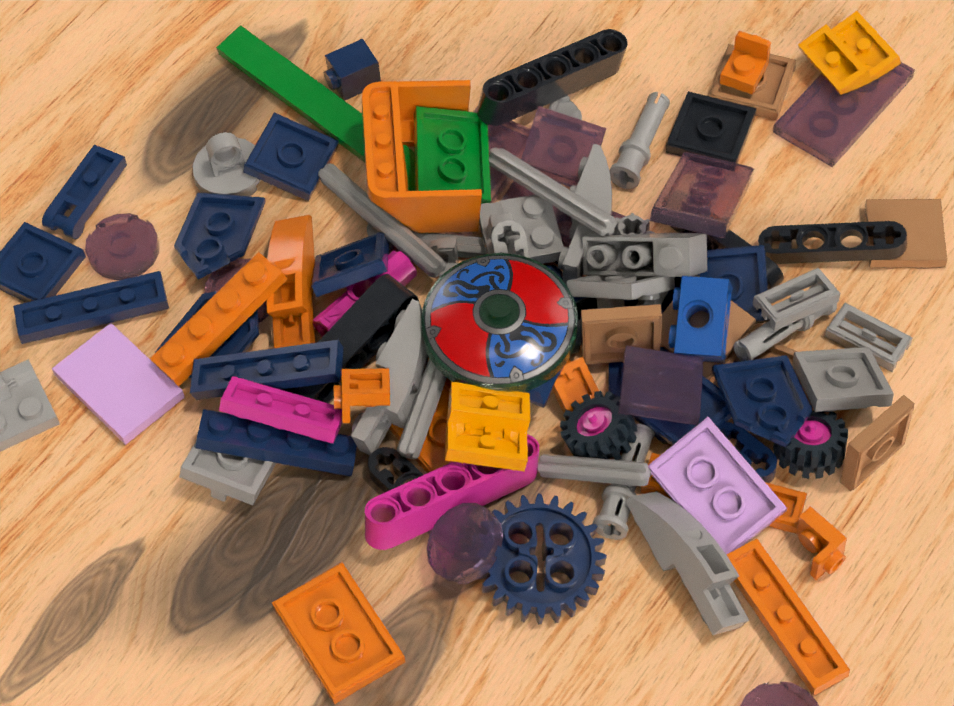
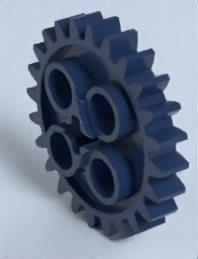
(576, 559)

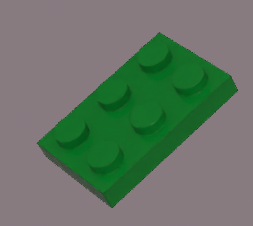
(451, 151)

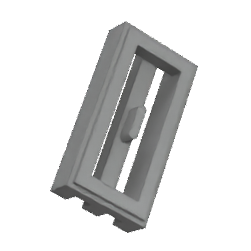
(800, 303)
(854, 337)

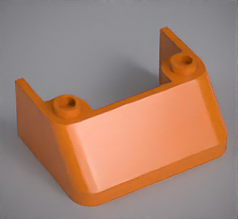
(389, 125)

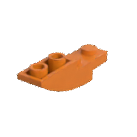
(291, 304)

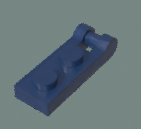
(84, 191)

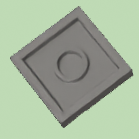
(535, 217)
(614, 289)
(842, 379)
(23, 406)
(226, 474)

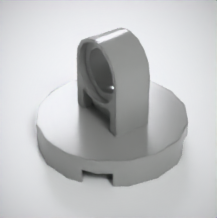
(221, 165)

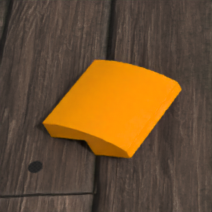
(849, 53)
(487, 427)

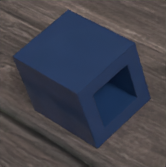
(351, 69)

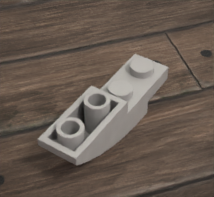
(597, 189)
(406, 362)
(702, 564)

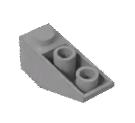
(645, 254)

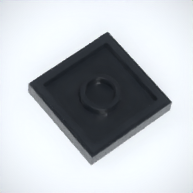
(711, 128)

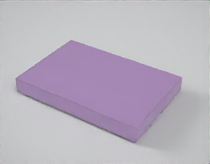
(118, 383)
(717, 486)

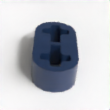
(751, 450)

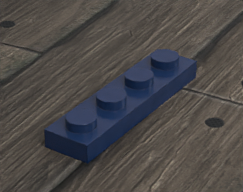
(90, 307)
(273, 367)
(259, 441)

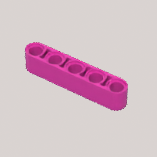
(421, 502)

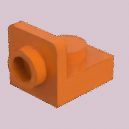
(746, 62)
(573, 384)
(362, 388)
(821, 537)

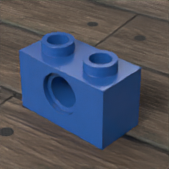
(706, 295)

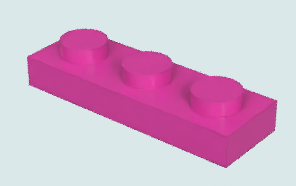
(281, 409)

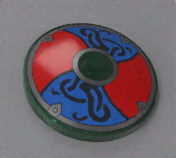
(499, 323)

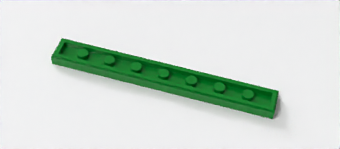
(302, 93)

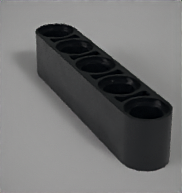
(551, 77)
(363, 330)

